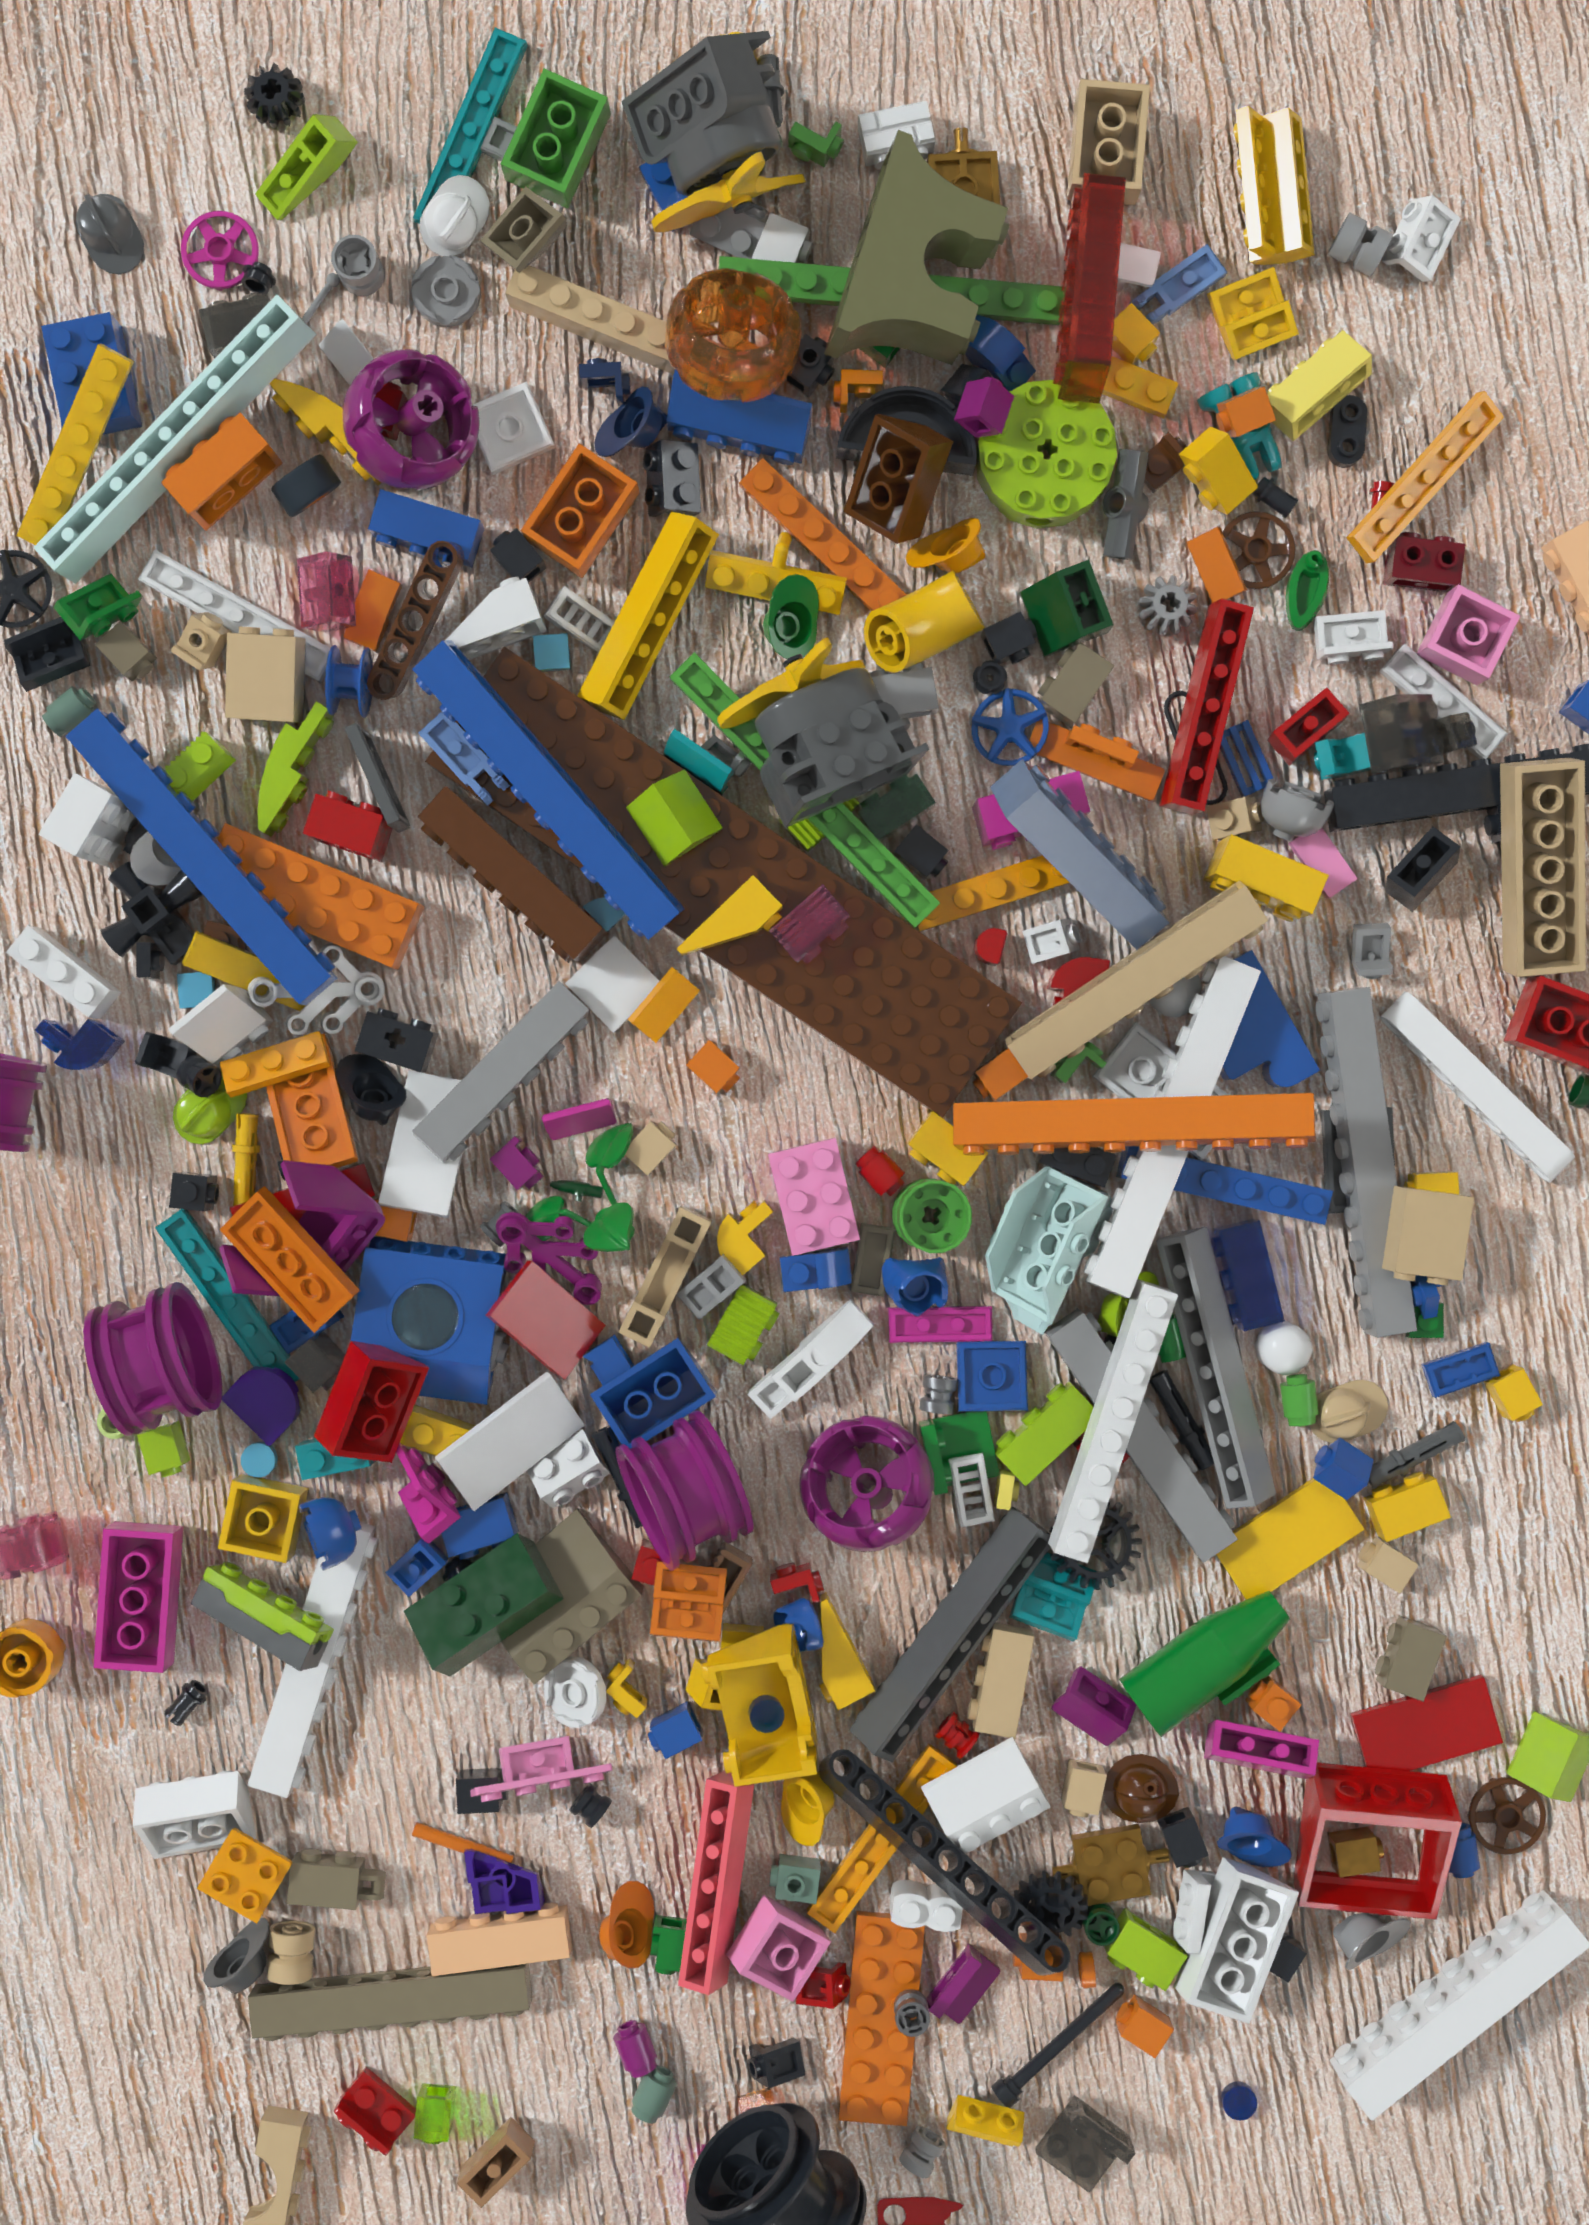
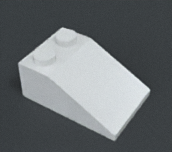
(500, 620)
(222, 1024)

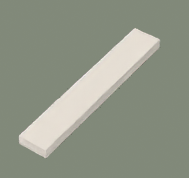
(206, 596)

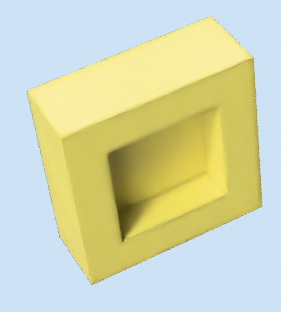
(1006, 1490)

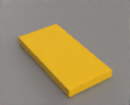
(1288, 1538)

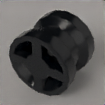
(199, 1076)
(590, 1805)

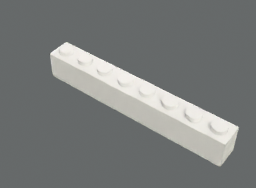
(1112, 1420)
(300, 1693)

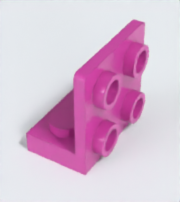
(426, 1497)

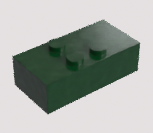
(483, 1605)

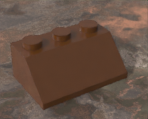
(897, 477)

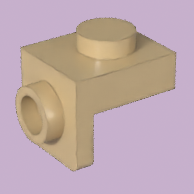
(1235, 817)

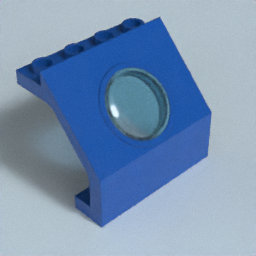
(433, 1310)

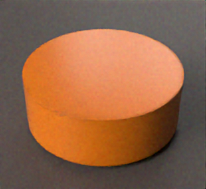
(1086, 1970)

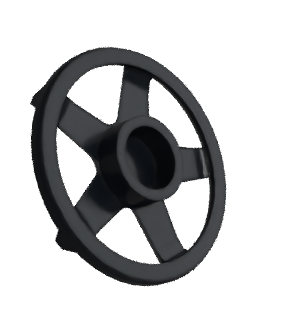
(15, 588)

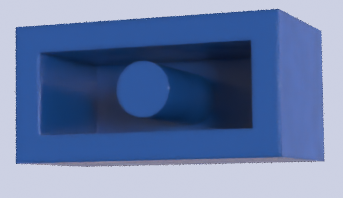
(476, 1529)

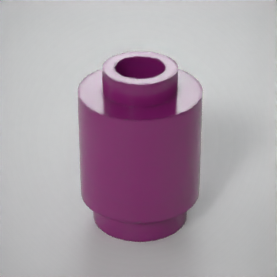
(635, 2048)

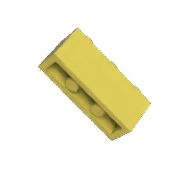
(1319, 384)

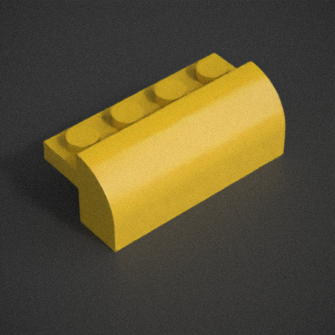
(1274, 186)

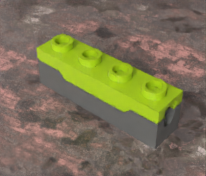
(263, 1616)

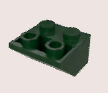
(1067, 608)

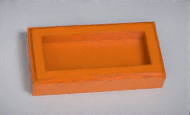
(1216, 565)

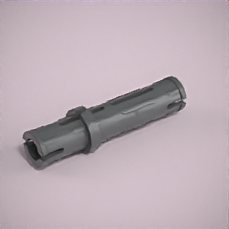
(1427, 1447)

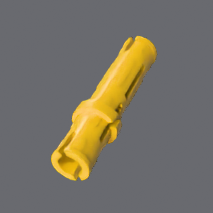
(245, 1157)

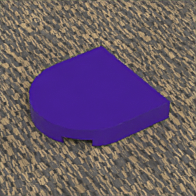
(265, 1401)

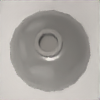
(1293, 810)

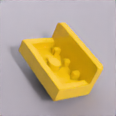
(986, 2121)

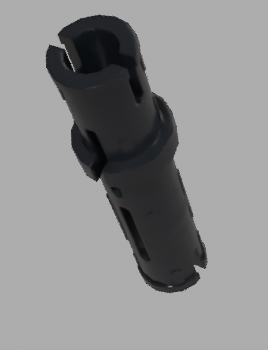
(1180, 1415)
(607, 1444)

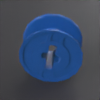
(348, 681)

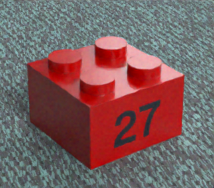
(348, 827)

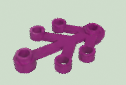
(517, 1229)

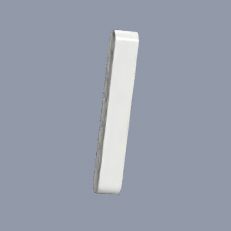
(1477, 1087)

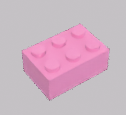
(813, 1196)

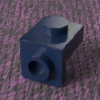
(605, 374)

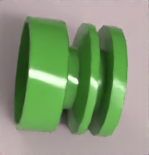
(951, 1217)

